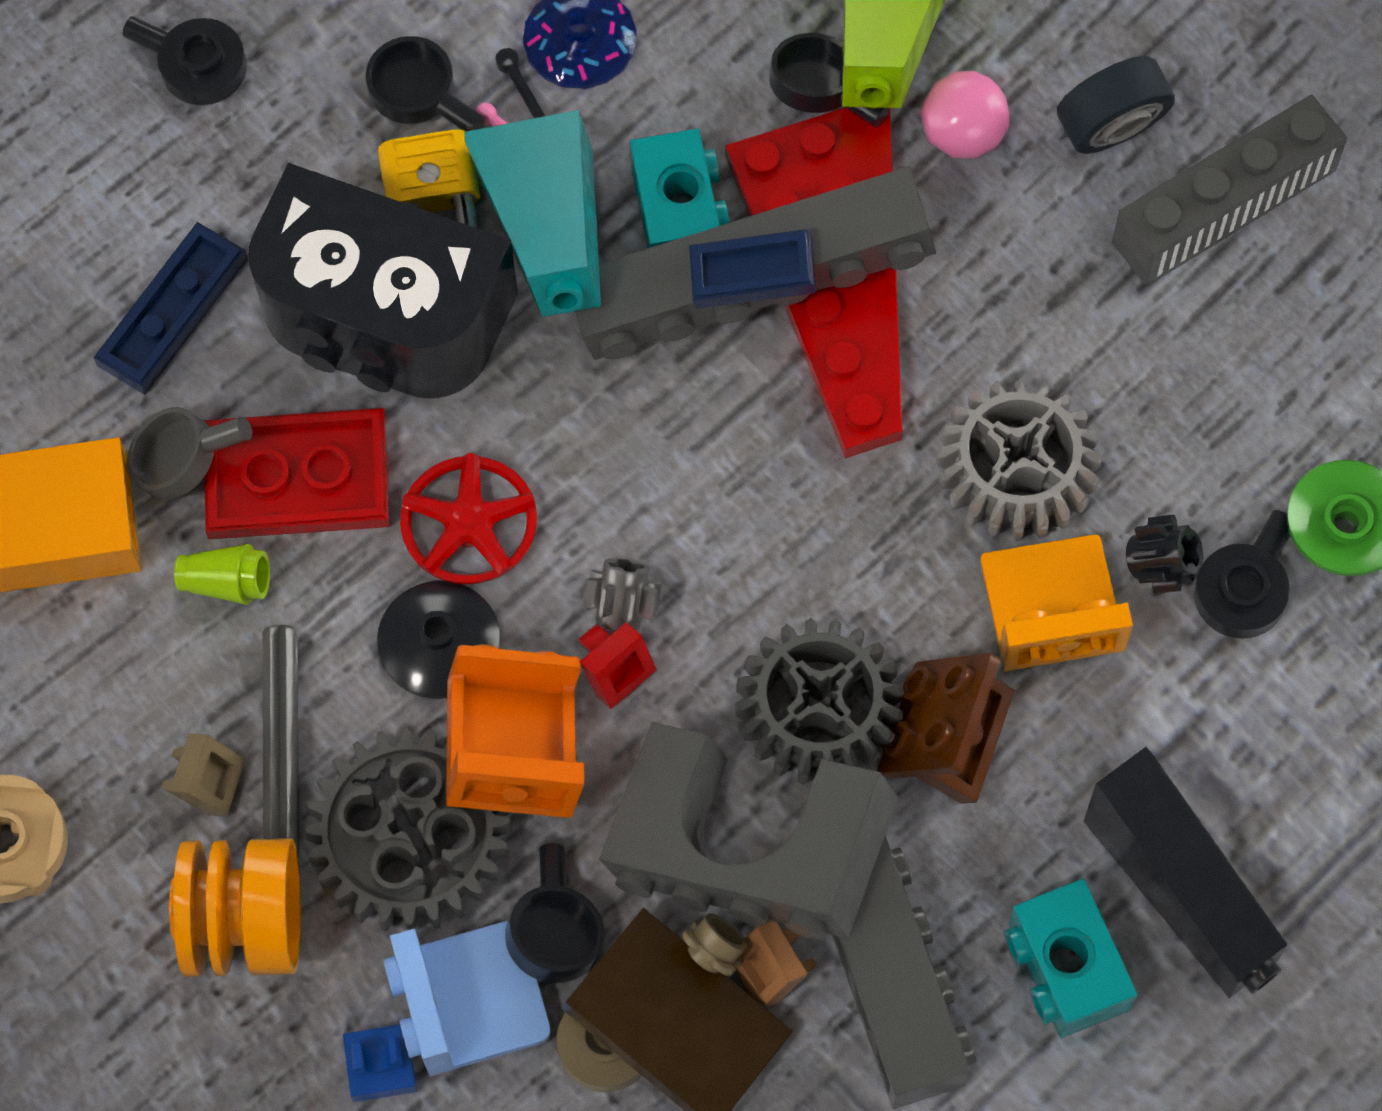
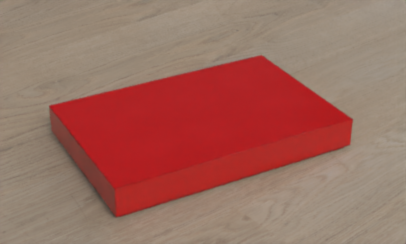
(300, 476)

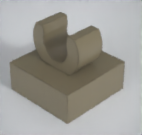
(205, 774)

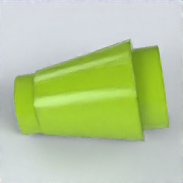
(225, 573)

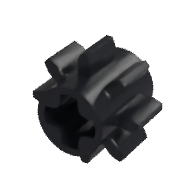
(1164, 554)

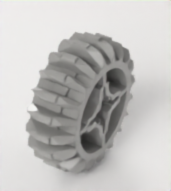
(986, 428)

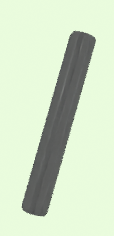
(280, 733)

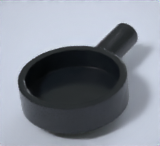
(197, 59)
(809, 76)
(414, 82)
(1244, 585)
(553, 928)

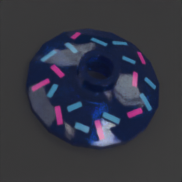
(580, 57)

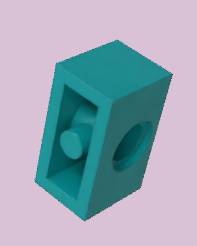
(669, 167)
(1073, 922)

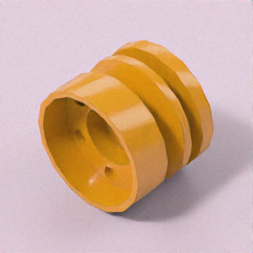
(237, 907)

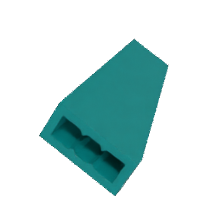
(546, 204)

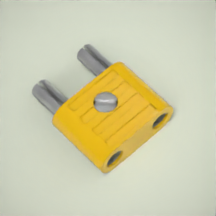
(431, 173)

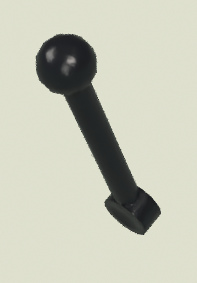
(508, 62)

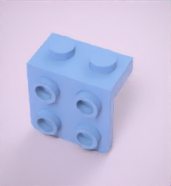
(464, 998)

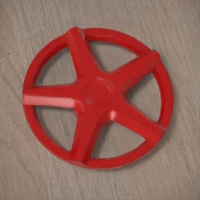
(468, 518)

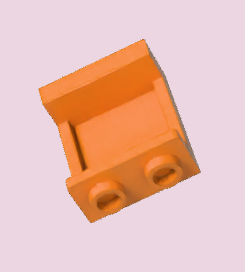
(512, 731)

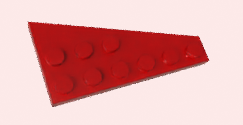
(845, 331)

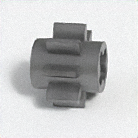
(622, 593)

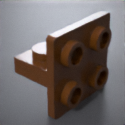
(949, 725)

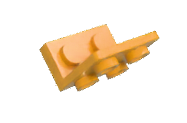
(1054, 603)

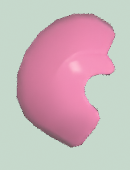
(965, 115)

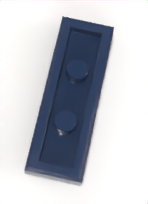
(170, 308)

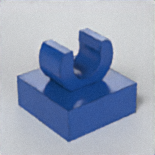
(378, 1064)

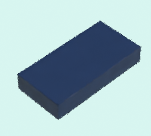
(752, 268)

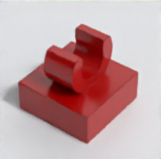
(615, 662)

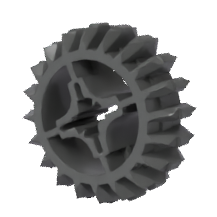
(789, 662)

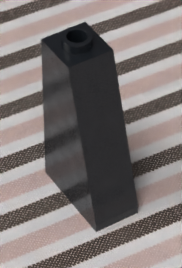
(1184, 874)

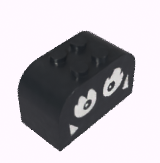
(379, 286)

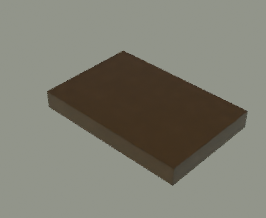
(674, 1020)

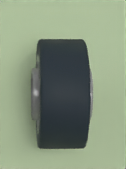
(1115, 104)

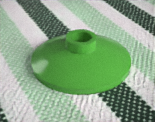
(1332, 493)

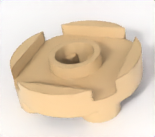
(42, 839)

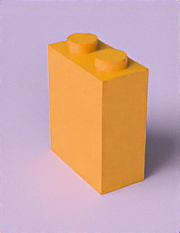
(66, 515)

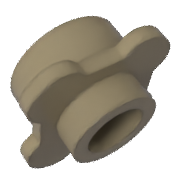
(715, 944)

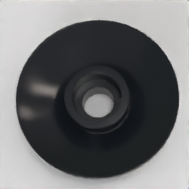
(425, 663)

